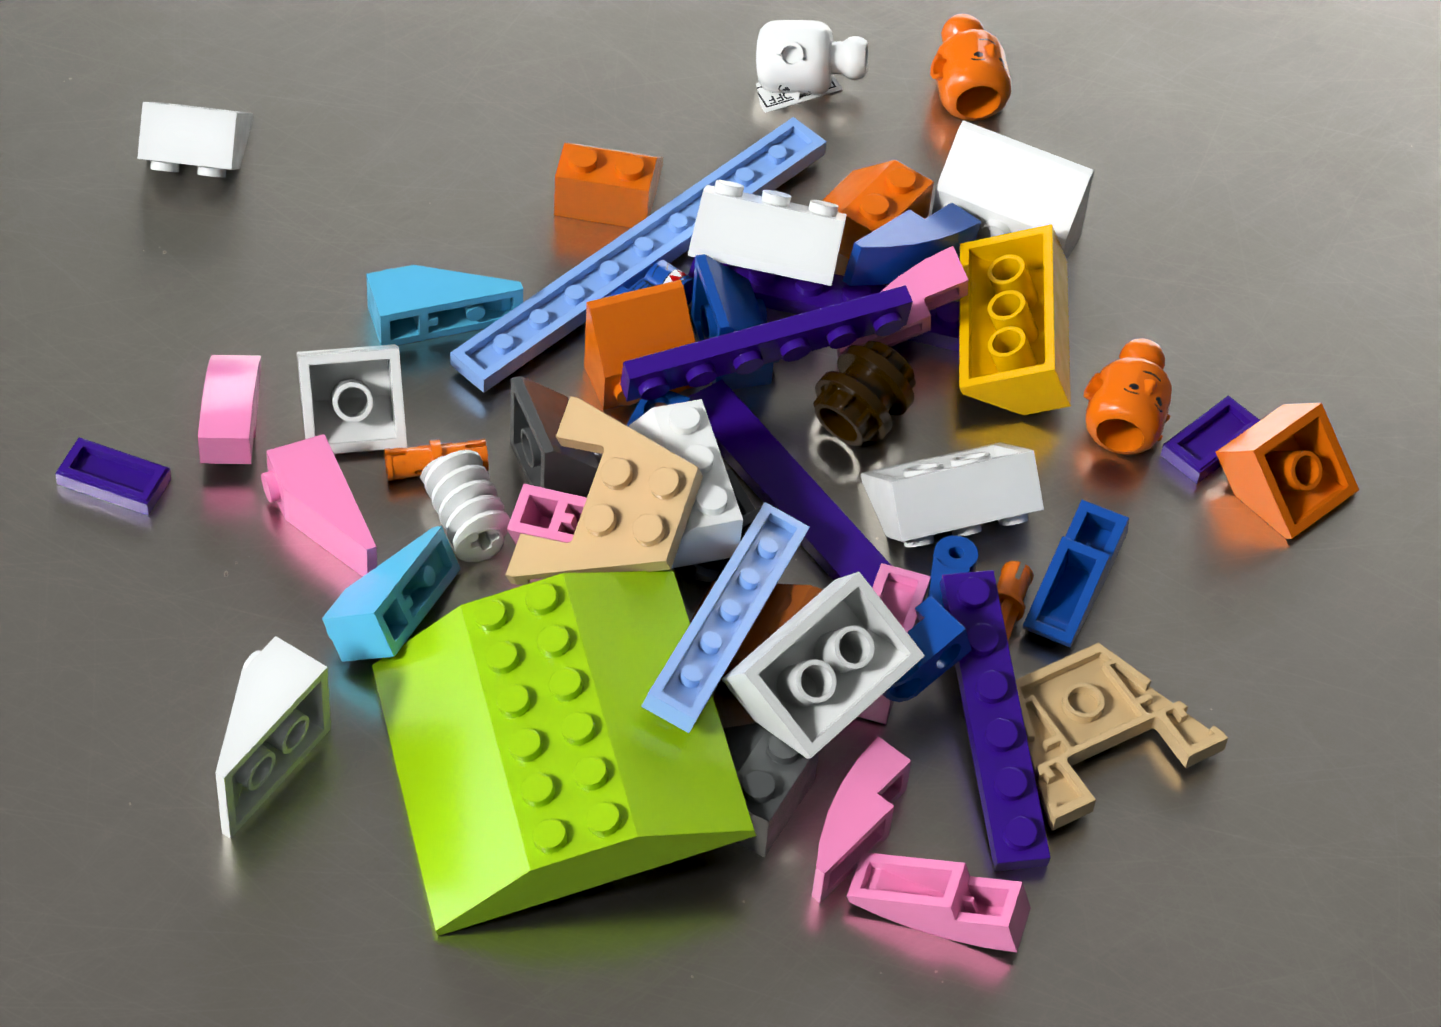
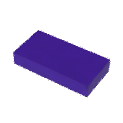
(1196, 445)
(113, 476)

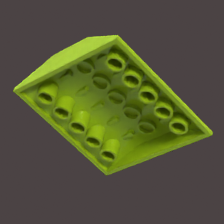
(533, 747)

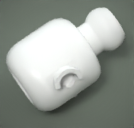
(802, 57)

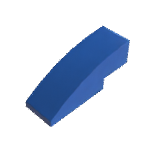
(906, 242)
(1077, 573)

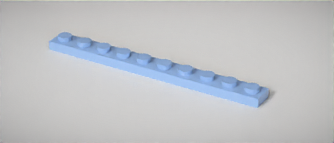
(661, 236)

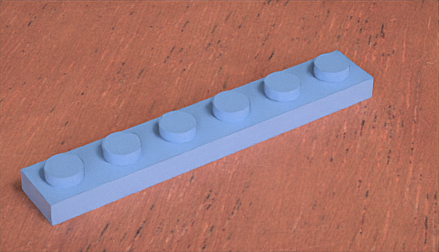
(725, 618)

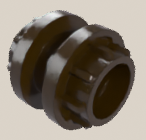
(864, 393)

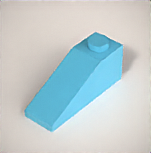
(433, 303)
(391, 600)

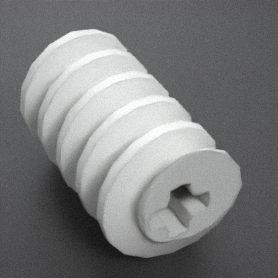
(467, 504)

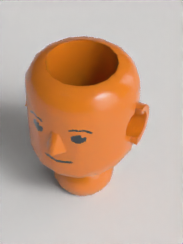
(970, 70)
(1129, 400)

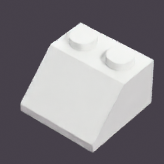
(193, 136)
(353, 397)

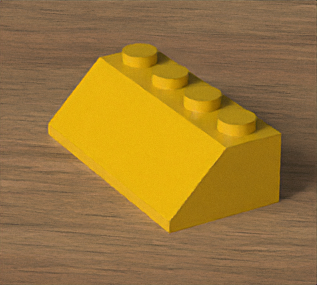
(1016, 322)

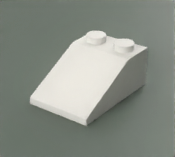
(272, 727)

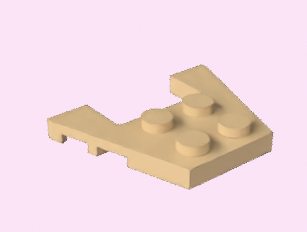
(632, 508)
(1088, 707)

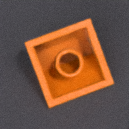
(605, 185)
(877, 196)
(631, 328)
(1289, 468)

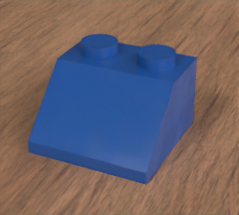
(726, 304)

